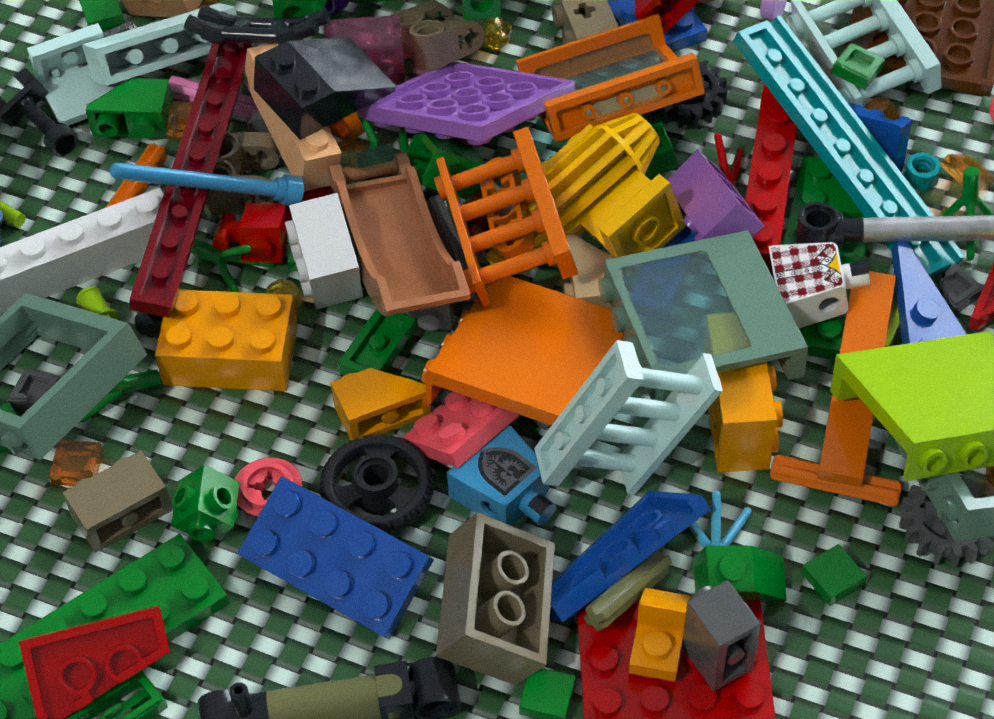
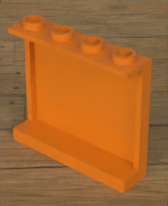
(523, 349)

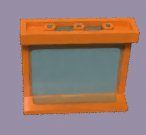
(614, 76)

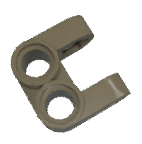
(434, 39)
(242, 153)

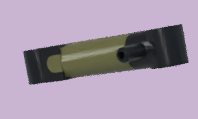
(393, 692)

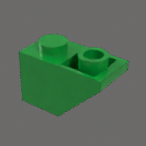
(132, 110)

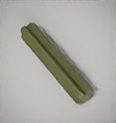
(626, 591)

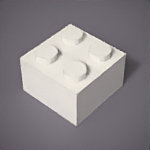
(323, 251)

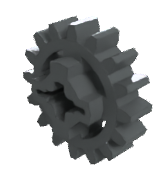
(932, 534)

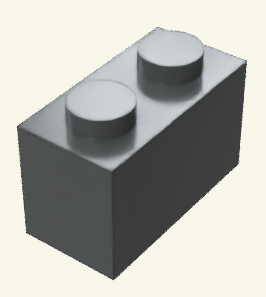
(720, 634)

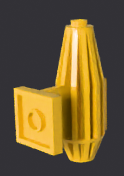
(604, 189)

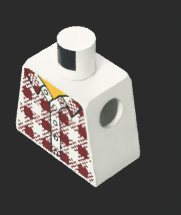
(815, 280)

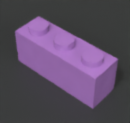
(710, 200)

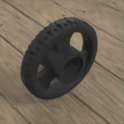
(379, 468)

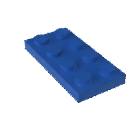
(335, 557)

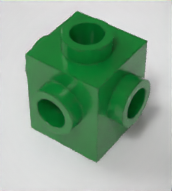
(205, 504)

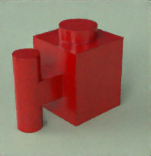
(260, 228)

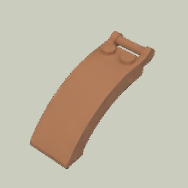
(396, 238)

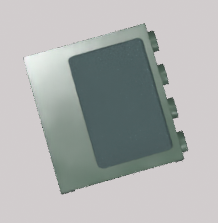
(702, 300)

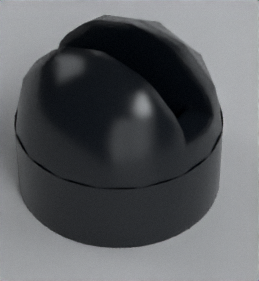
(148, 324)

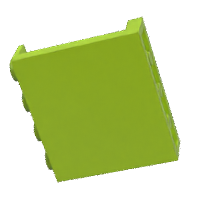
(929, 398)

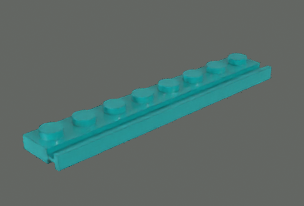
(838, 134)

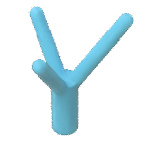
(716, 525)

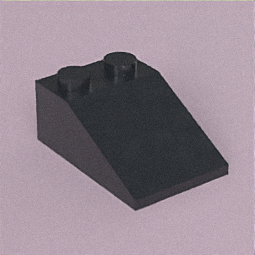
(318, 82)

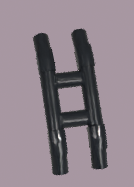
(222, 27)

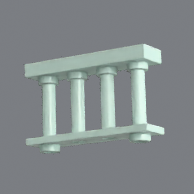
(886, 16)
(608, 394)

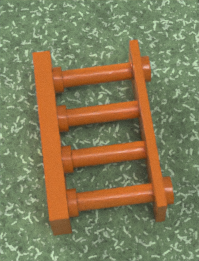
(544, 219)

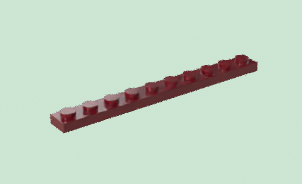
(180, 206)

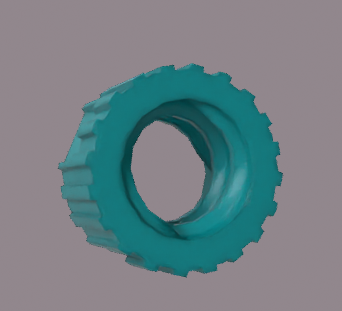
(925, 162)

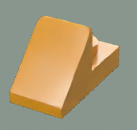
(659, 634)

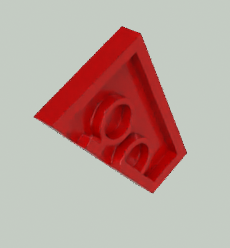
(86, 660)

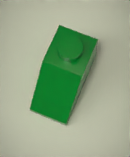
(750, 570)

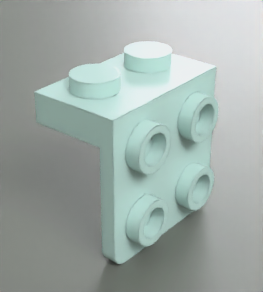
(65, 73)

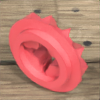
(256, 476)

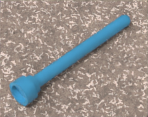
(286, 190)

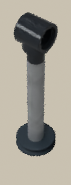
(823, 223)

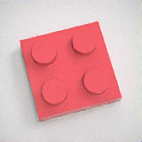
(458, 429)

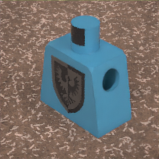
(502, 481)

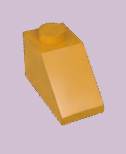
(377, 402)

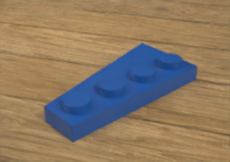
(622, 547)

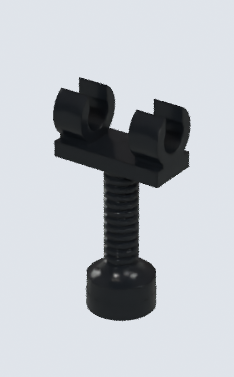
(58, 137)

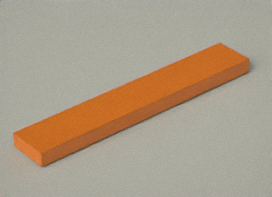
(850, 419)

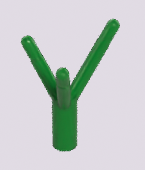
(969, 199)
(222, 257)
(128, 383)

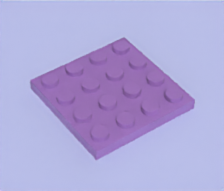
(466, 101)

